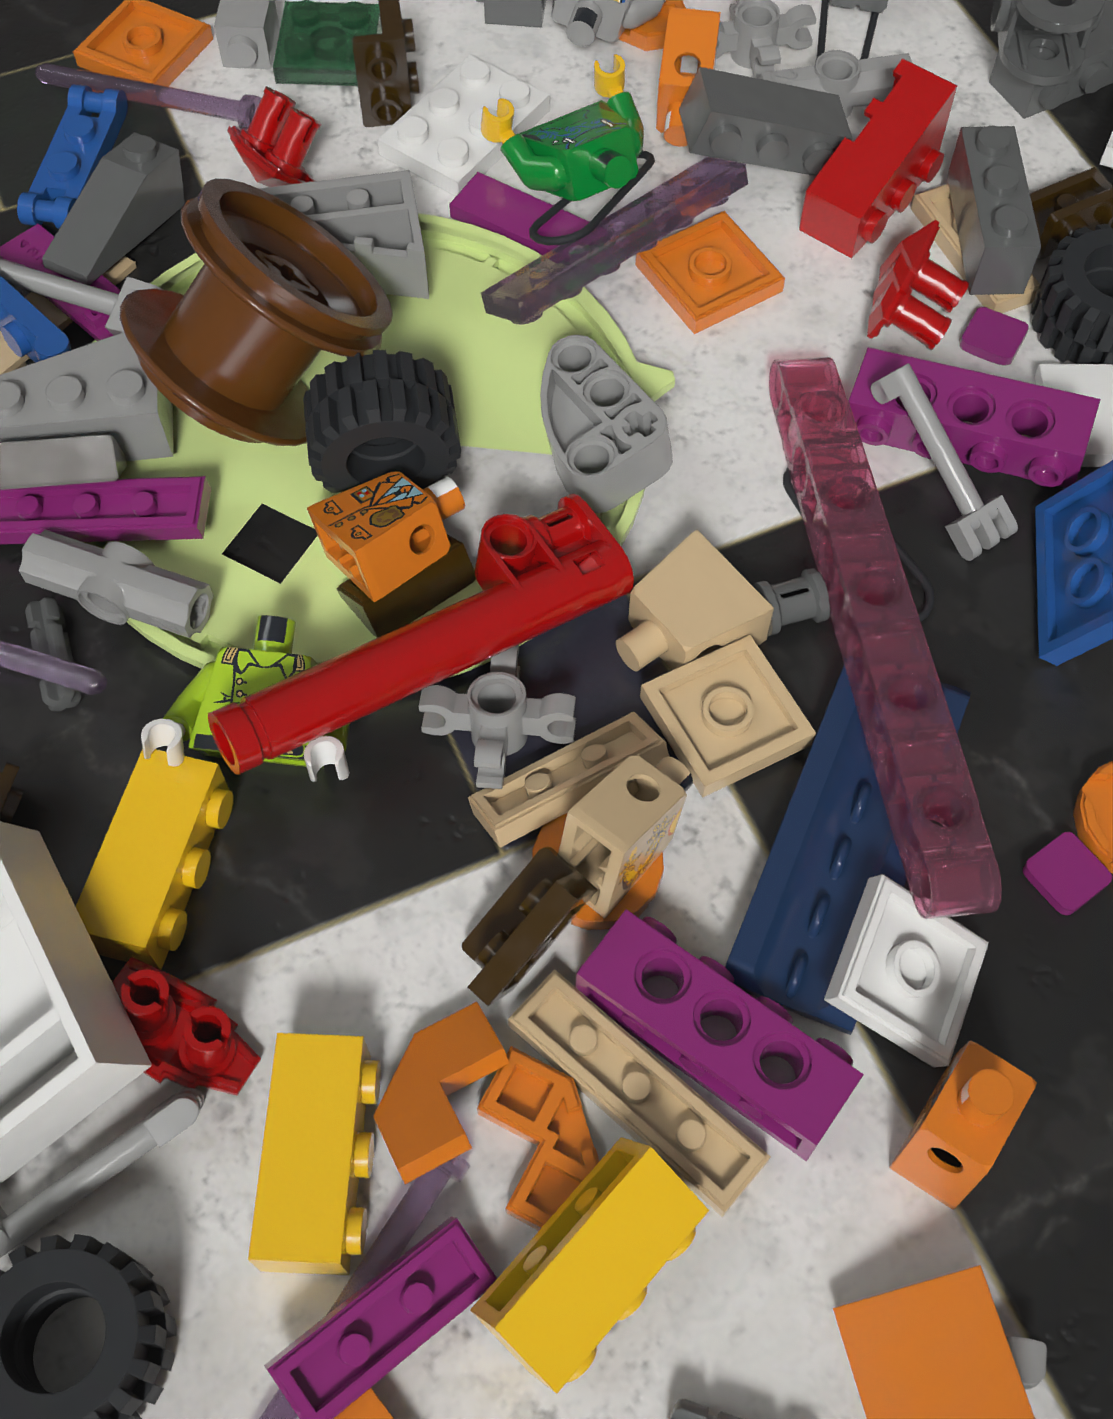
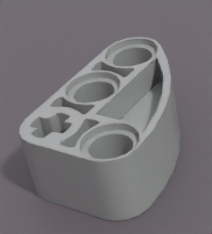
(600, 425)

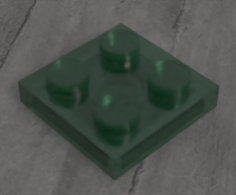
(317, 41)

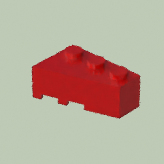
(883, 165)

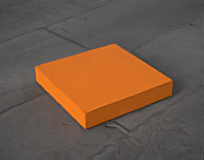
(143, 43)
(710, 272)
(933, 1352)

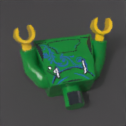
(579, 150)

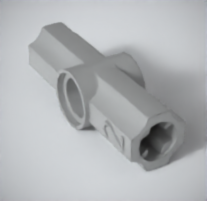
(845, 76)
(116, 583)

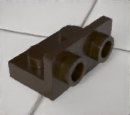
(525, 923)

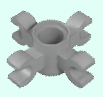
(759, 30)
(498, 716)

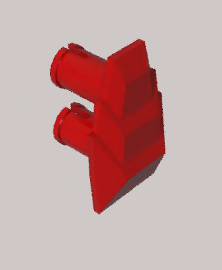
(276, 141)
(909, 270)
(183, 1031)

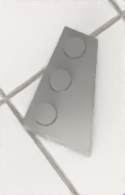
(373, 220)
(88, 394)

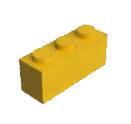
(154, 858)
(314, 1155)
(591, 1263)

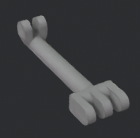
(71, 291)
(980, 522)
(156, 1129)

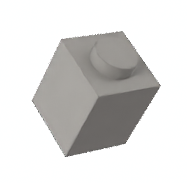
(247, 33)

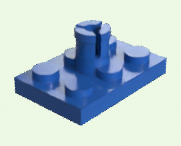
(1075, 567)

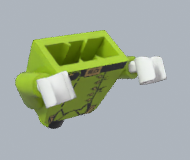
(227, 680)

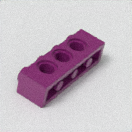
(998, 415)
(730, 1069)

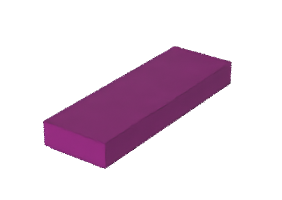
(510, 212)
(381, 1323)

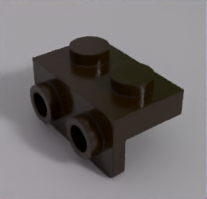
(383, 69)
(1070, 206)

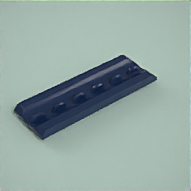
(820, 866)

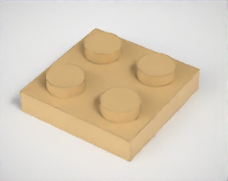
(727, 715)

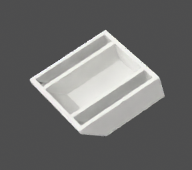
(60, 1016)

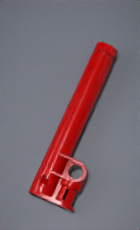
(531, 580)

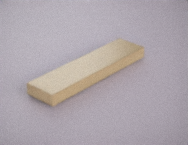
(639, 1092)

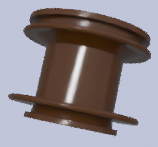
(253, 315)

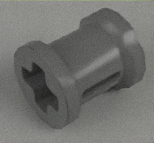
(796, 600)

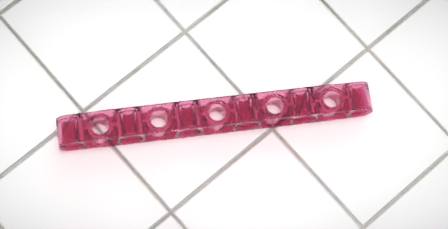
(884, 647)

